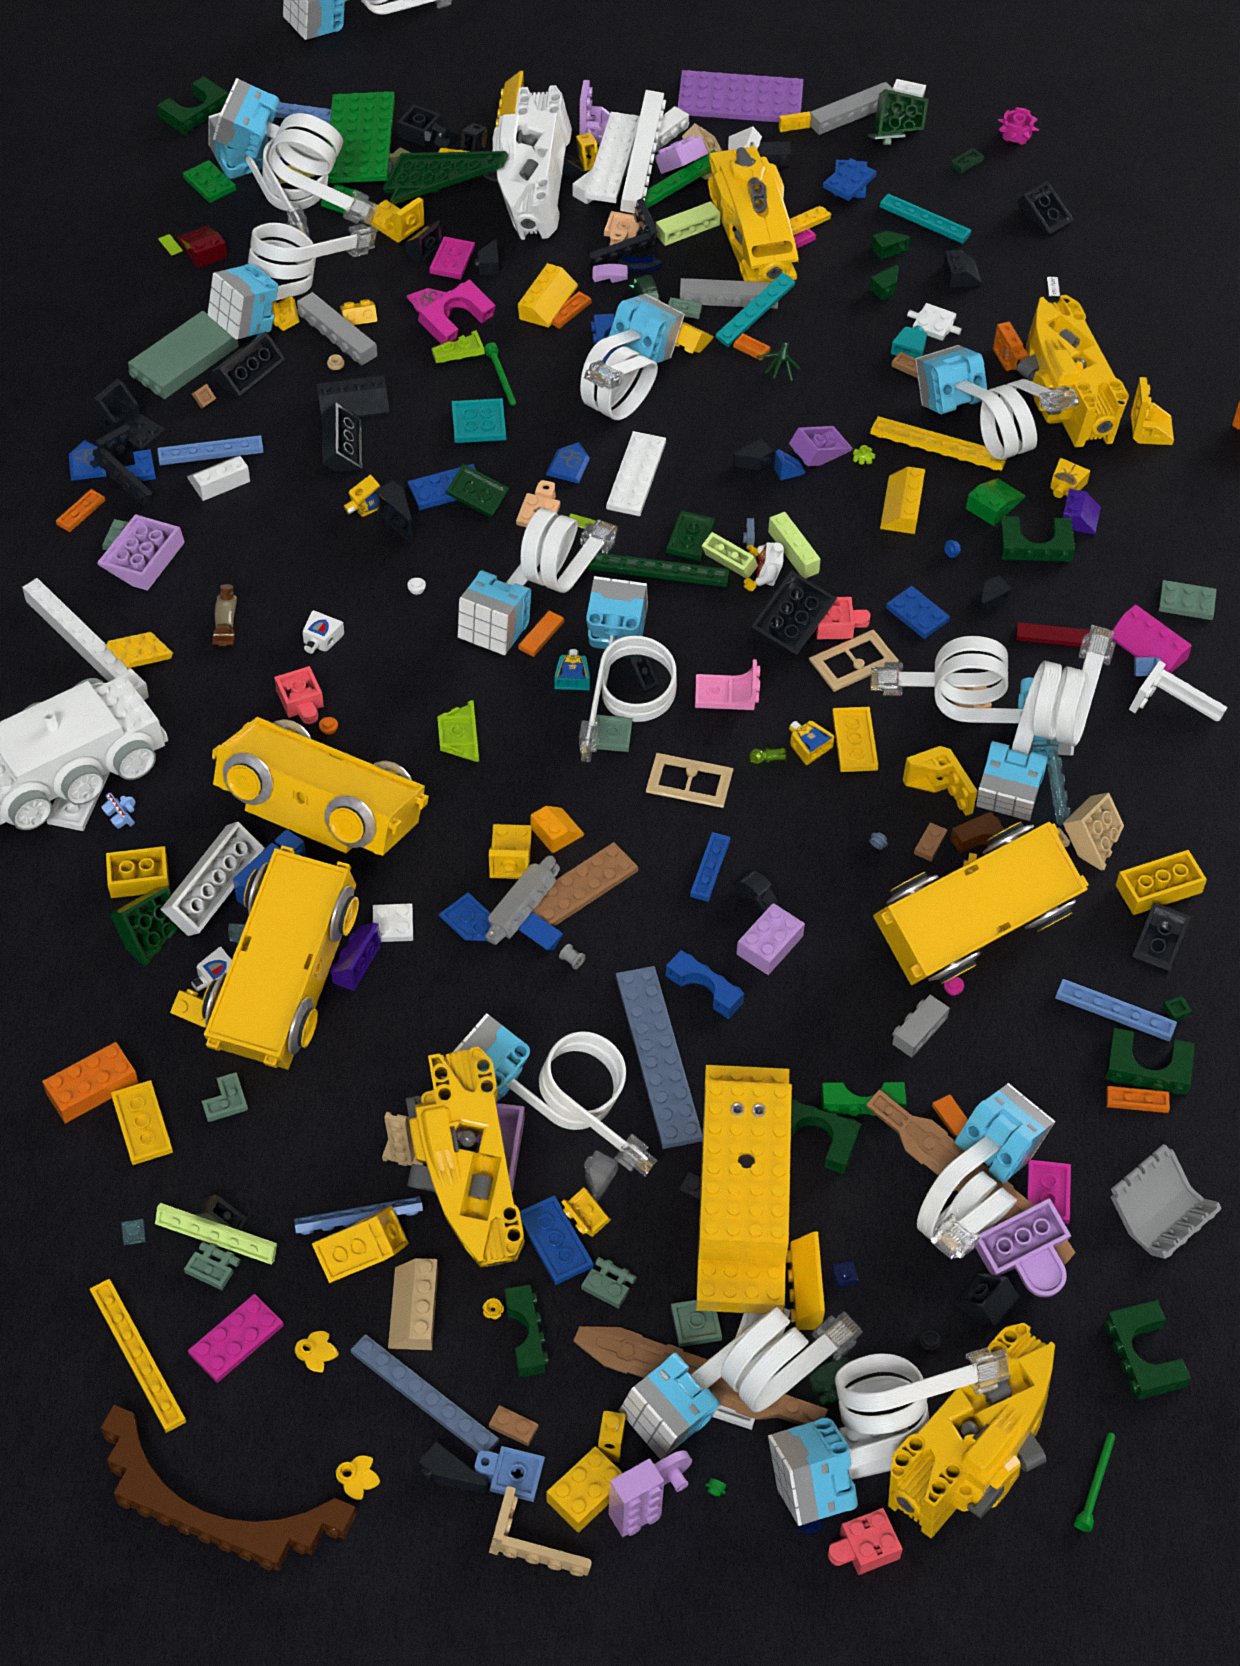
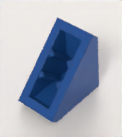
(787, 466)

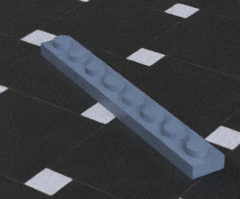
(424, 1395)

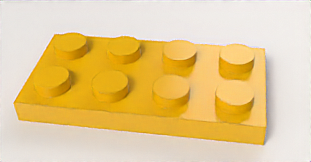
(855, 739)
(141, 1122)

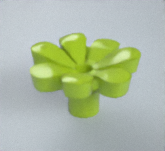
(863, 454)

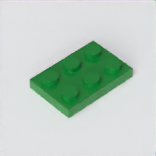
(209, 181)

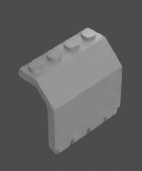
(1160, 1204)

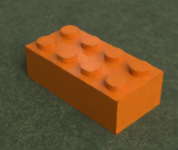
(89, 1082)

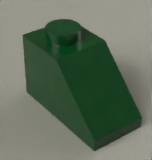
(889, 244)
(884, 283)

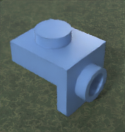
(1144, 665)

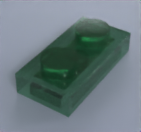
(967, 160)

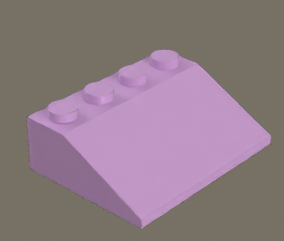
(142, 551)

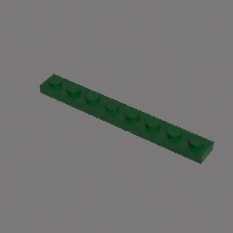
(659, 569)

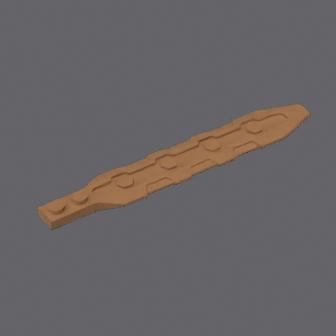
(936, 1150)
(640, 1356)

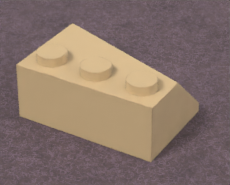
(1094, 829)

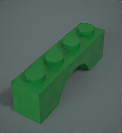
(839, 1100)

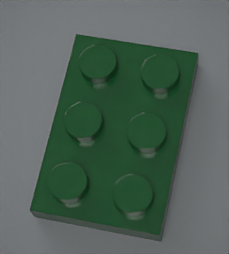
(477, 491)
(689, 535)

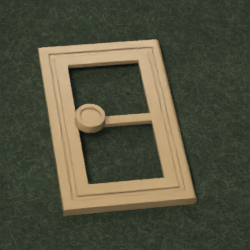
(862, 672)
(692, 767)

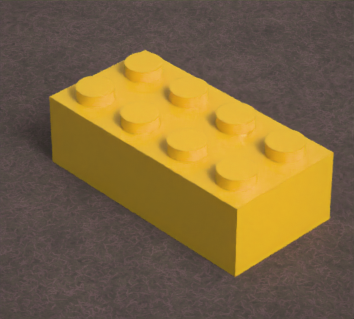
(1161, 882)

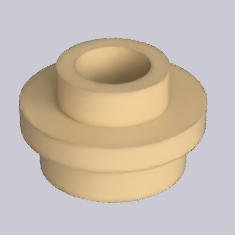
(335, 362)

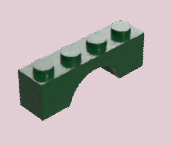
(529, 1355)

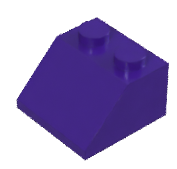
(1082, 510)

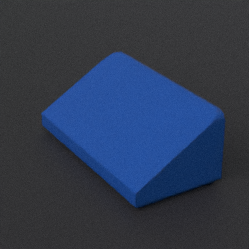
(541, 931)

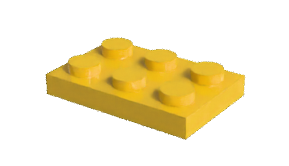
(139, 649)

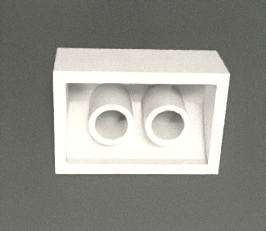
(220, 478)
(857, 1440)

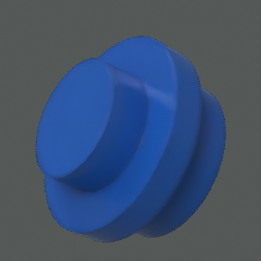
(952, 548)

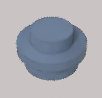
(878, 840)

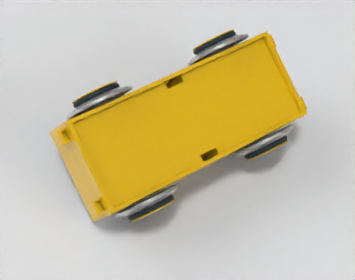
(318, 787)
(980, 902)
(282, 958)

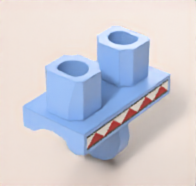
(122, 807)

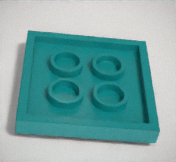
(478, 420)

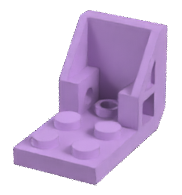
(588, 123)

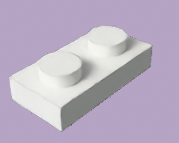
(909, 88)

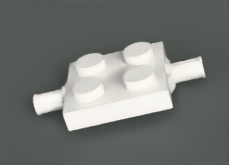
(935, 321)

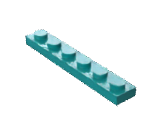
(925, 218)
(755, 309)

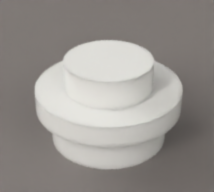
(416, 585)

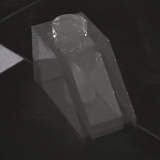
(599, 1173)

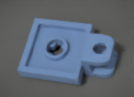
(498, 1468)

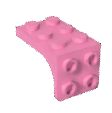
(728, 691)

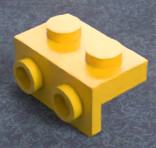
(285, 313)
(359, 313)
(188, 1006)
(586, 1212)

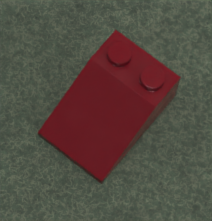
(203, 246)

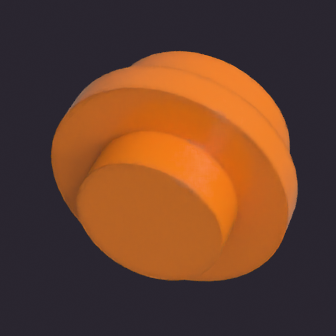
(328, 725)

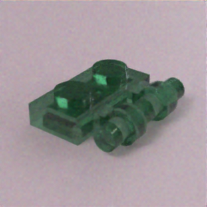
(823, 1380)

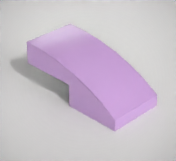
(615, 272)

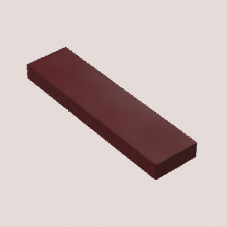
(1050, 634)

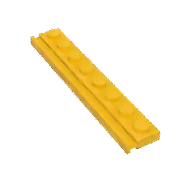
(935, 442)

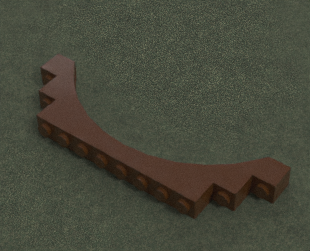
(257, 1541)

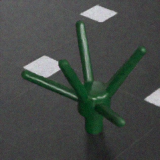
(781, 355)

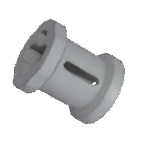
(572, 956)

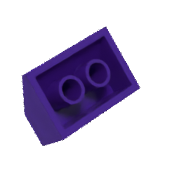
(356, 956)

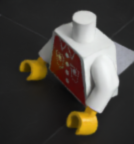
(769, 564)

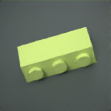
(729, 555)

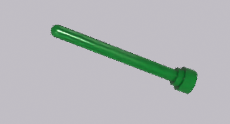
(492, 351)
(1084, 1520)

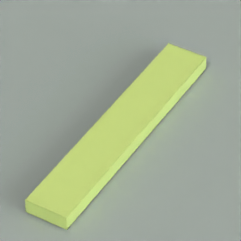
(216, 1233)

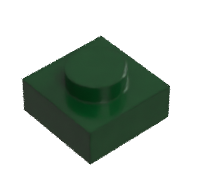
(1177, 1008)

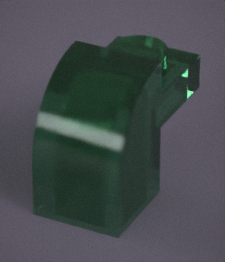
(644, 285)

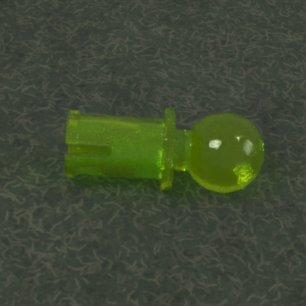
(758, 755)

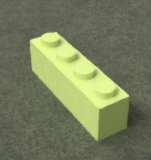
(688, 223)
(794, 544)

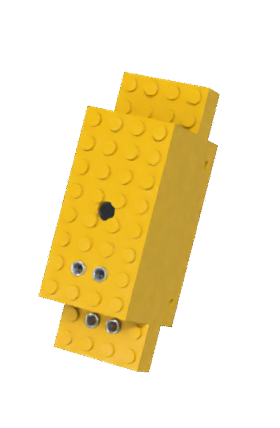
(744, 1190)

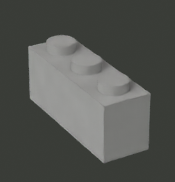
(920, 1025)

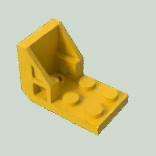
(399, 222)
(1148, 420)
(924, 769)
(510, 851)
(361, 1244)

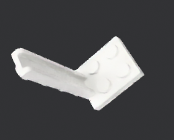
(1180, 690)

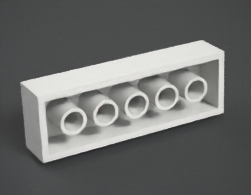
(211, 879)

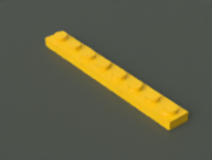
(138, 1356)

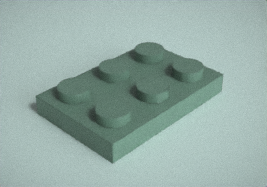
(1187, 600)

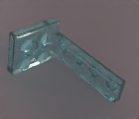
(1057, 780)

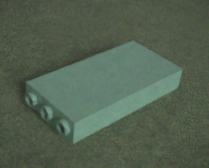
(182, 355)

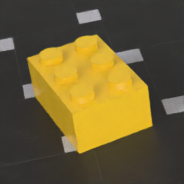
(137, 871)
(583, 1489)

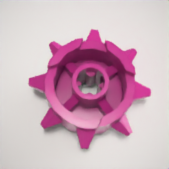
(1018, 125)

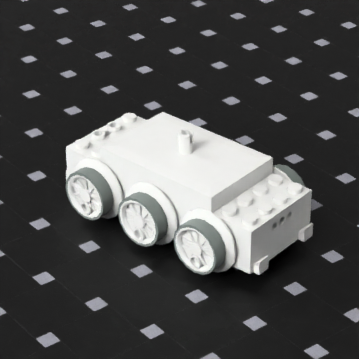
(70, 744)

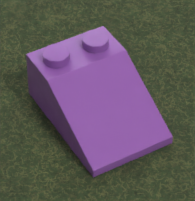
(819, 444)

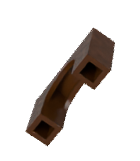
(975, 832)

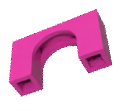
(465, 296)

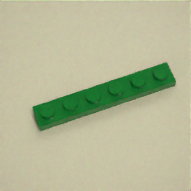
(678, 180)

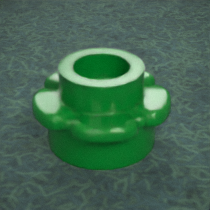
(716, 1487)

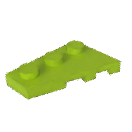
(459, 349)

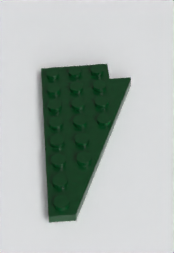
(428, 172)

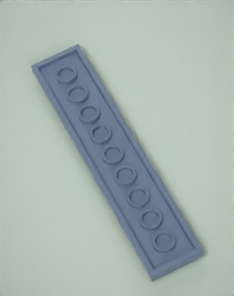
(659, 1058)

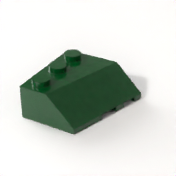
(900, 112)
(144, 925)

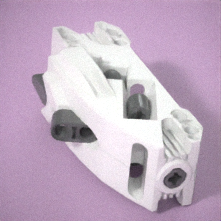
(536, 151)

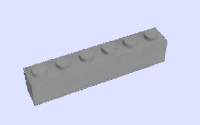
(847, 109)
(721, 292)
(337, 328)

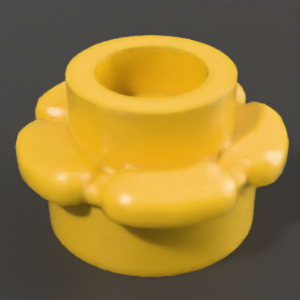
(493, 1303)

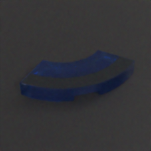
(645, 264)

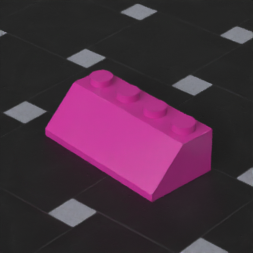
(1148, 637)

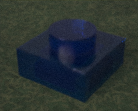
(845, 1274)
(812, 1527)

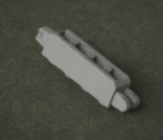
(522, 899)

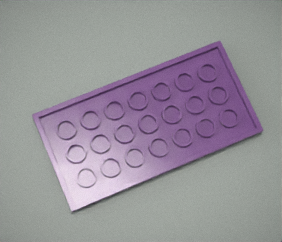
(739, 96)

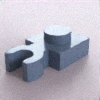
(749, 536)

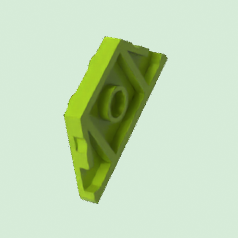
(459, 732)

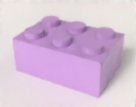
(680, 153)
(770, 939)

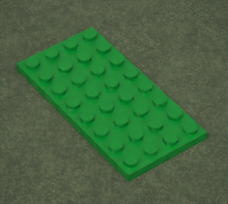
(366, 131)

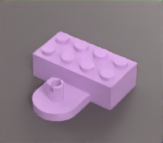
(1028, 1246)
(638, 1493)

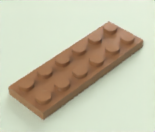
(585, 884)

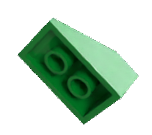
(993, 500)

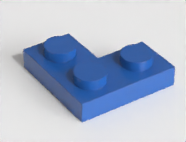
(143, 467)

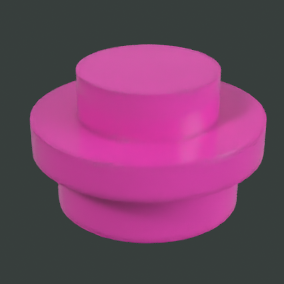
(954, 986)

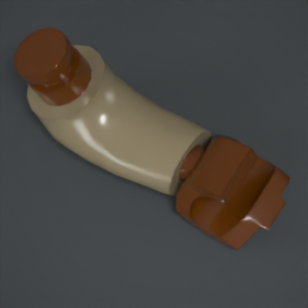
(224, 617)

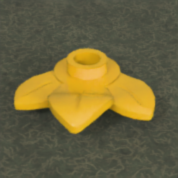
(319, 1351)
(360, 1479)

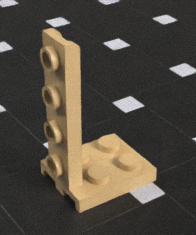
(400, 1143)
(531, 1552)

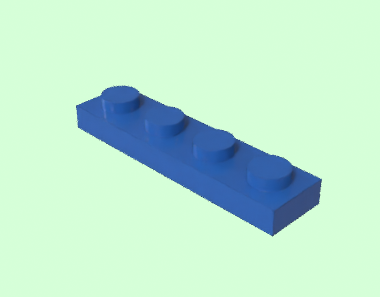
(710, 867)

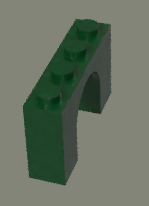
(185, 118)
(1016, 547)
(1125, 1069)
(842, 1131)
(1144, 1378)

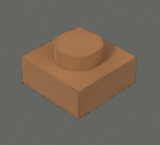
(203, 395)

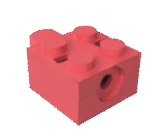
(842, 620)
(300, 694)
(866, 1542)

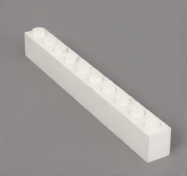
(671, 125)
(642, 150)
(79, 635)

